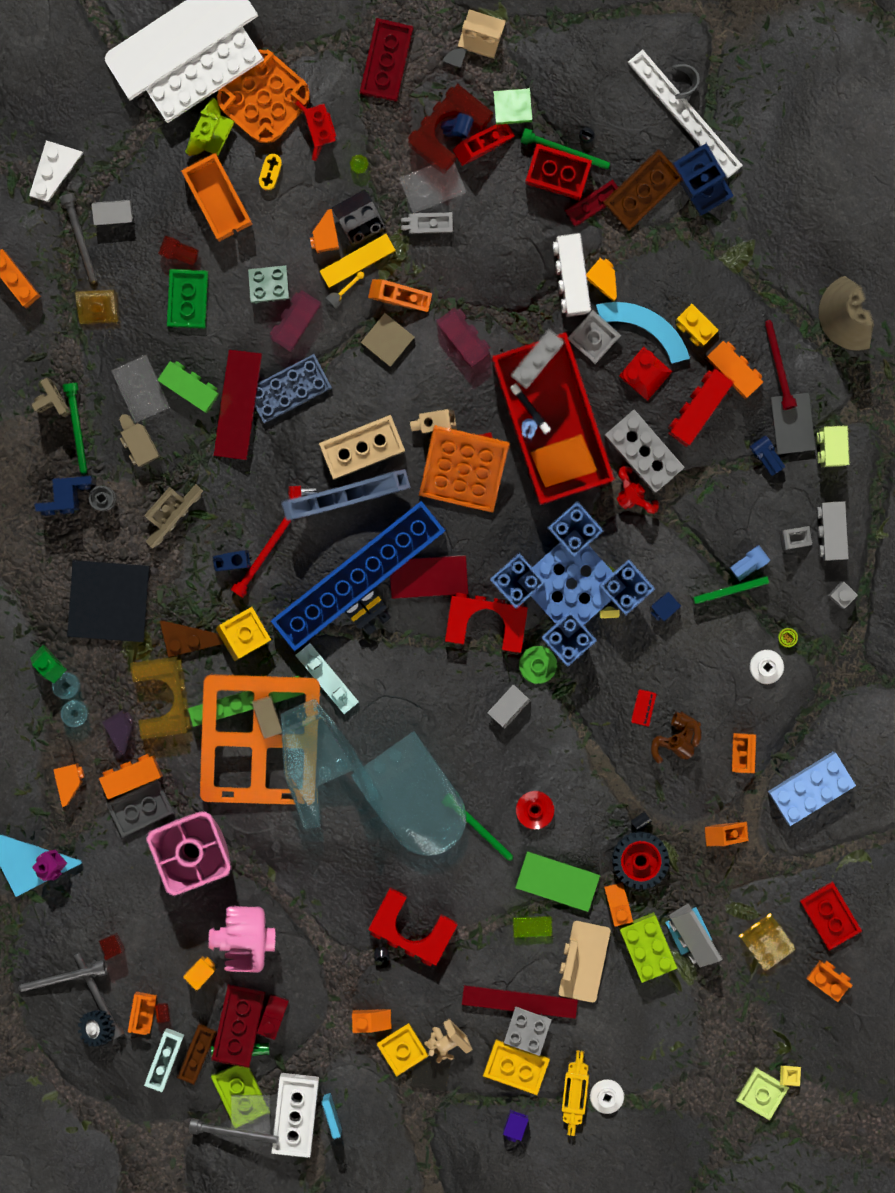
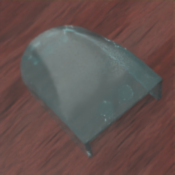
(417, 798)

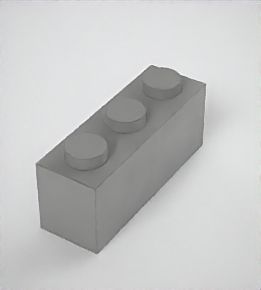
(537, 359)
(833, 531)

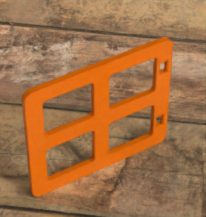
(211, 738)

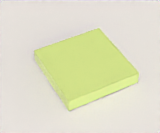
(762, 1093)

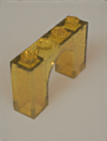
(175, 720)

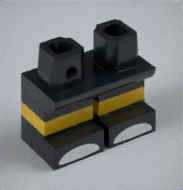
(362, 617)

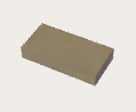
(267, 717)

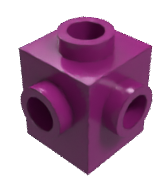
(49, 865)

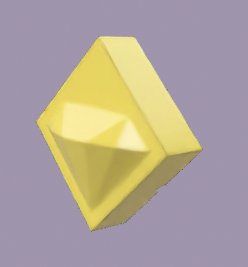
(609, 612)
(790, 1075)

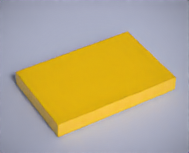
(516, 1067)

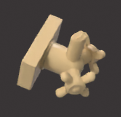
(445, 1043)

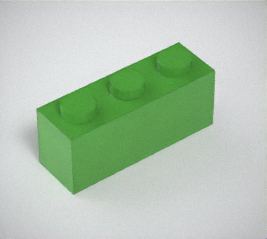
(189, 386)

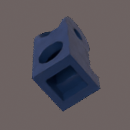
(232, 560)

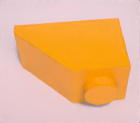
(603, 278)
(200, 972)

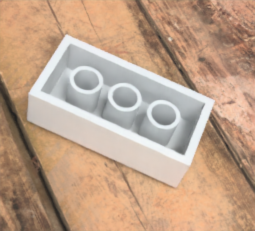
(573, 275)

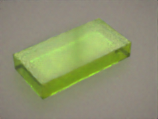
(532, 926)

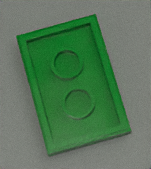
(187, 298)

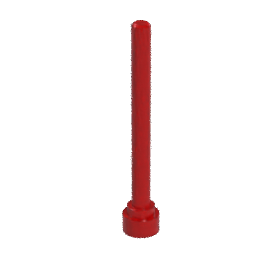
(241, 587)

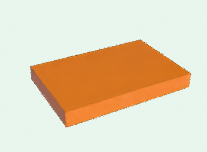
(563, 461)

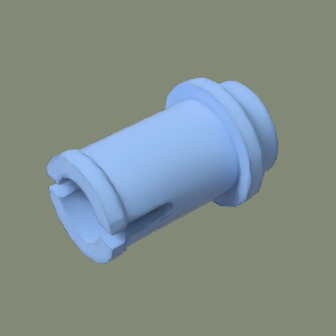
(529, 431)

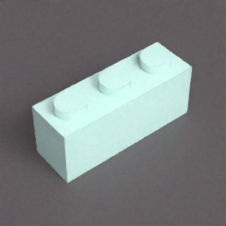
(164, 1060)

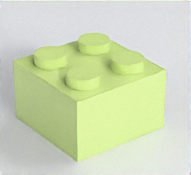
(833, 446)

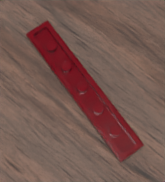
(509, 1000)

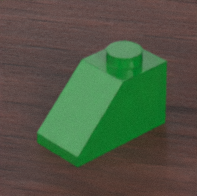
(47, 664)

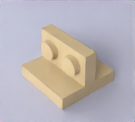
(481, 34)

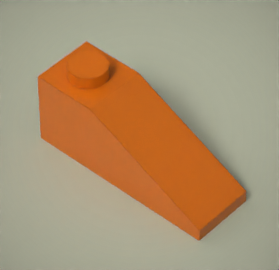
(399, 295)

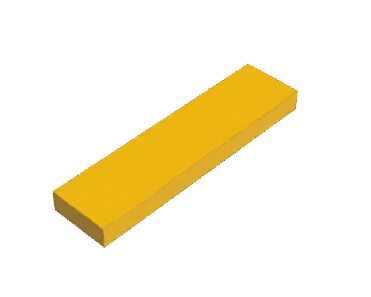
(357, 260)

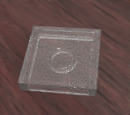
(251, 1113)

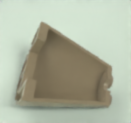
(843, 316)

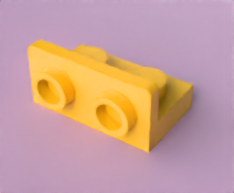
(696, 326)

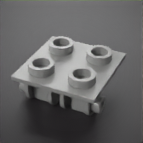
(527, 1031)

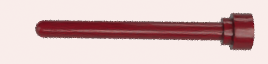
(788, 401)

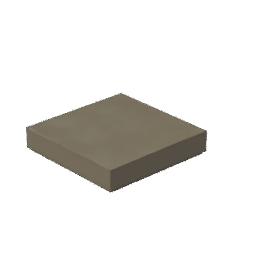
(387, 339)

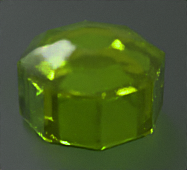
(359, 164)

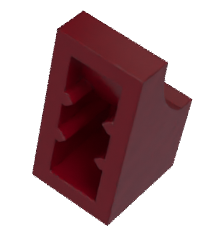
(272, 1016)

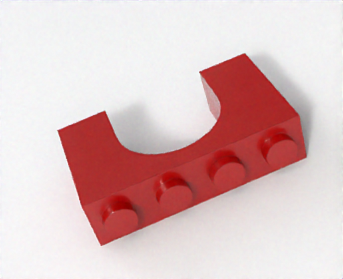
(463, 607)
(429, 948)

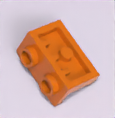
(829, 981)

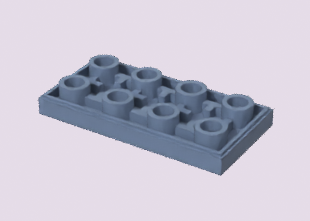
(290, 388)

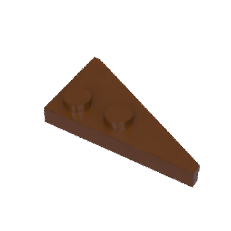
(185, 639)

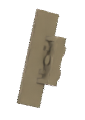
(168, 511)

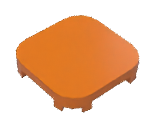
(264, 98)

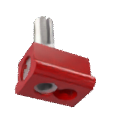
(297, 491)

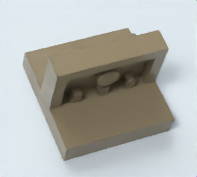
(53, 398)

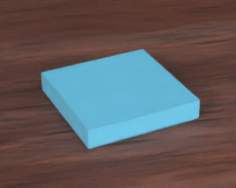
(331, 1116)

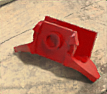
(319, 125)

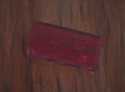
(295, 320)
(463, 337)

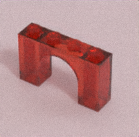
(424, 139)

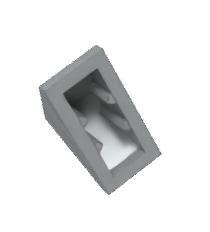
(796, 538)

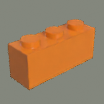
(16, 281)
(736, 368)
(130, 776)

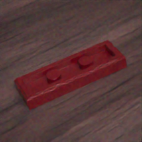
(590, 204)

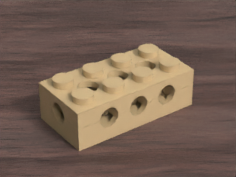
(350, 441)

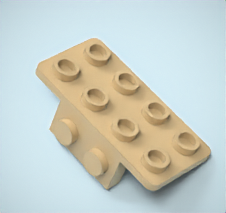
(584, 961)

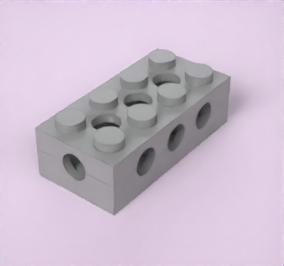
(657, 451)

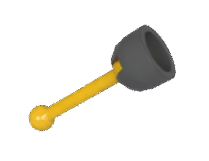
(334, 299)

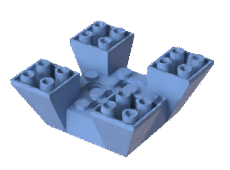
(623, 586)

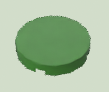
(538, 664)

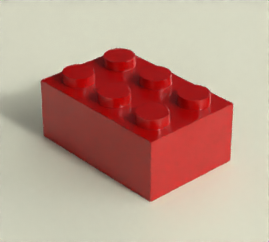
(558, 172)

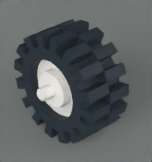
(96, 1028)

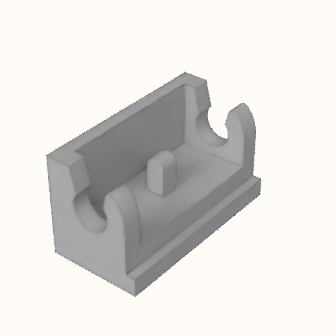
(112, 212)
(509, 706)

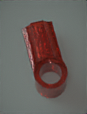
(176, 250)

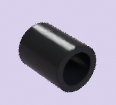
(641, 821)

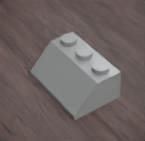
(694, 936)

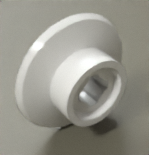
(759, 660)
(606, 1087)

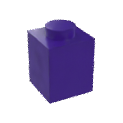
(515, 1126)

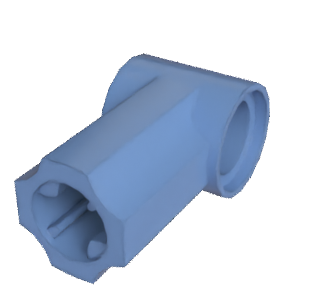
(752, 561)

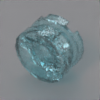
(72, 691)
(74, 721)

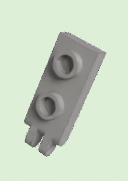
(428, 223)

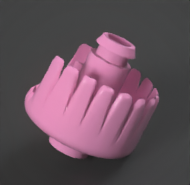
(244, 938)

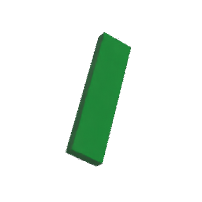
(730, 590)

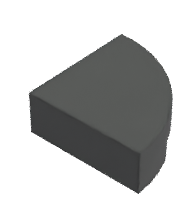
(455, 57)

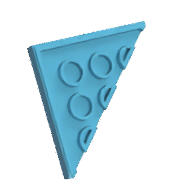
(17, 863)

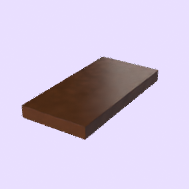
(643, 190)

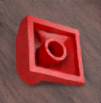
(645, 373)

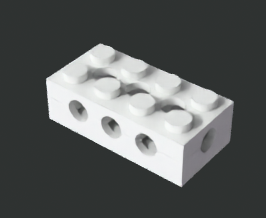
(306, 1107)

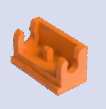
(743, 753)
(142, 1013)

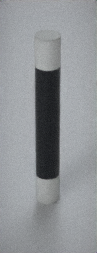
(530, 408)

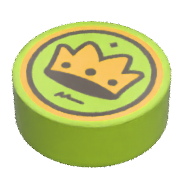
(787, 637)

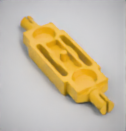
(573, 1112)

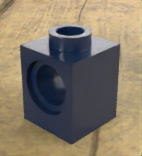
(664, 607)

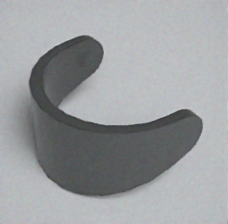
(693, 75)

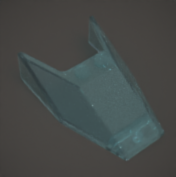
(314, 755)

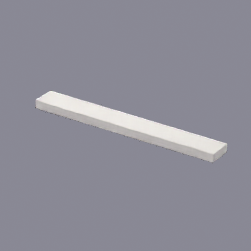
(683, 111)

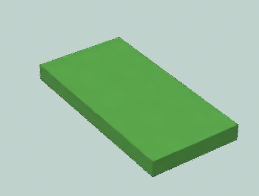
(557, 881)

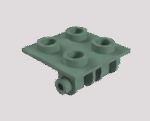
(268, 284)

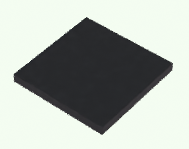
(108, 601)

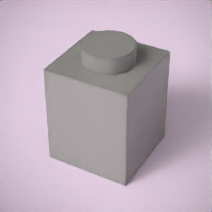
(842, 595)

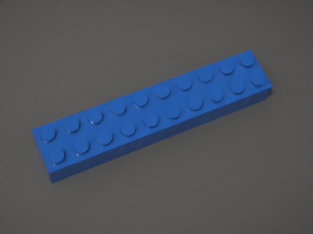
(358, 576)

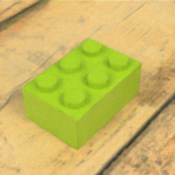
(648, 947)

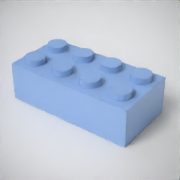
(811, 788)

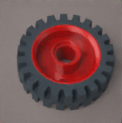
(643, 875)

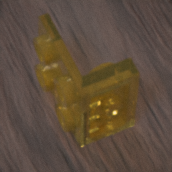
(767, 942)

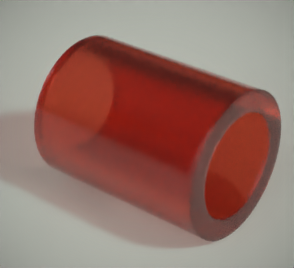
(162, 1012)

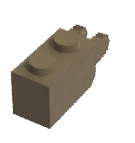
(138, 441)

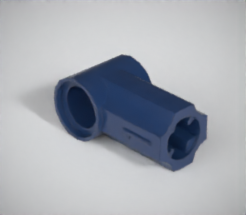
(458, 126)
(764, 451)

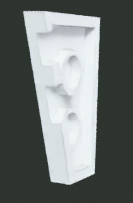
(52, 170)

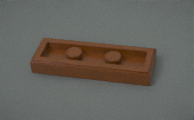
(196, 1054)

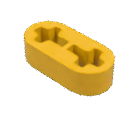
(274, 173)

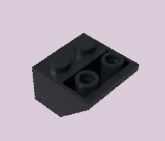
(358, 217)

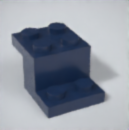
(703, 179)
(65, 495)

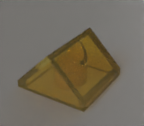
(97, 306)

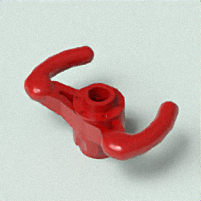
(634, 493)

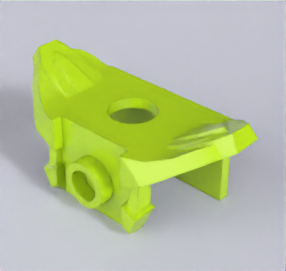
(210, 131)

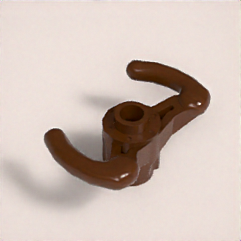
(678, 743)

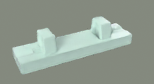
(327, 678)

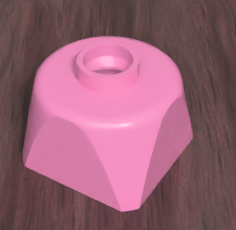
(175, 867)

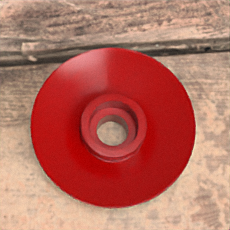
(544, 814)

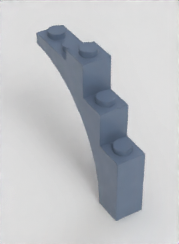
(346, 495)

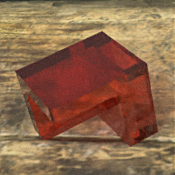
(111, 946)

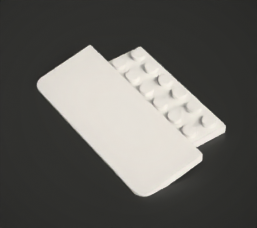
(186, 54)

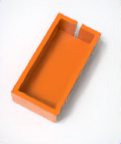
(216, 197)

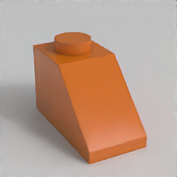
(325, 234)
(68, 781)
(726, 834)
(618, 904)
(371, 1020)

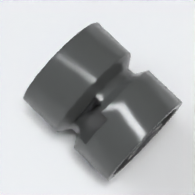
(102, 498)

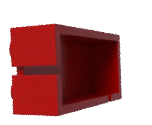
(700, 408)

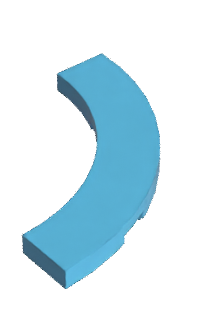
(648, 321)

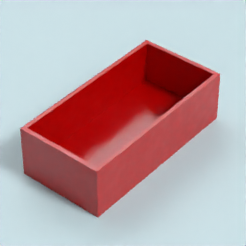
(564, 406)

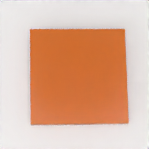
(463, 468)

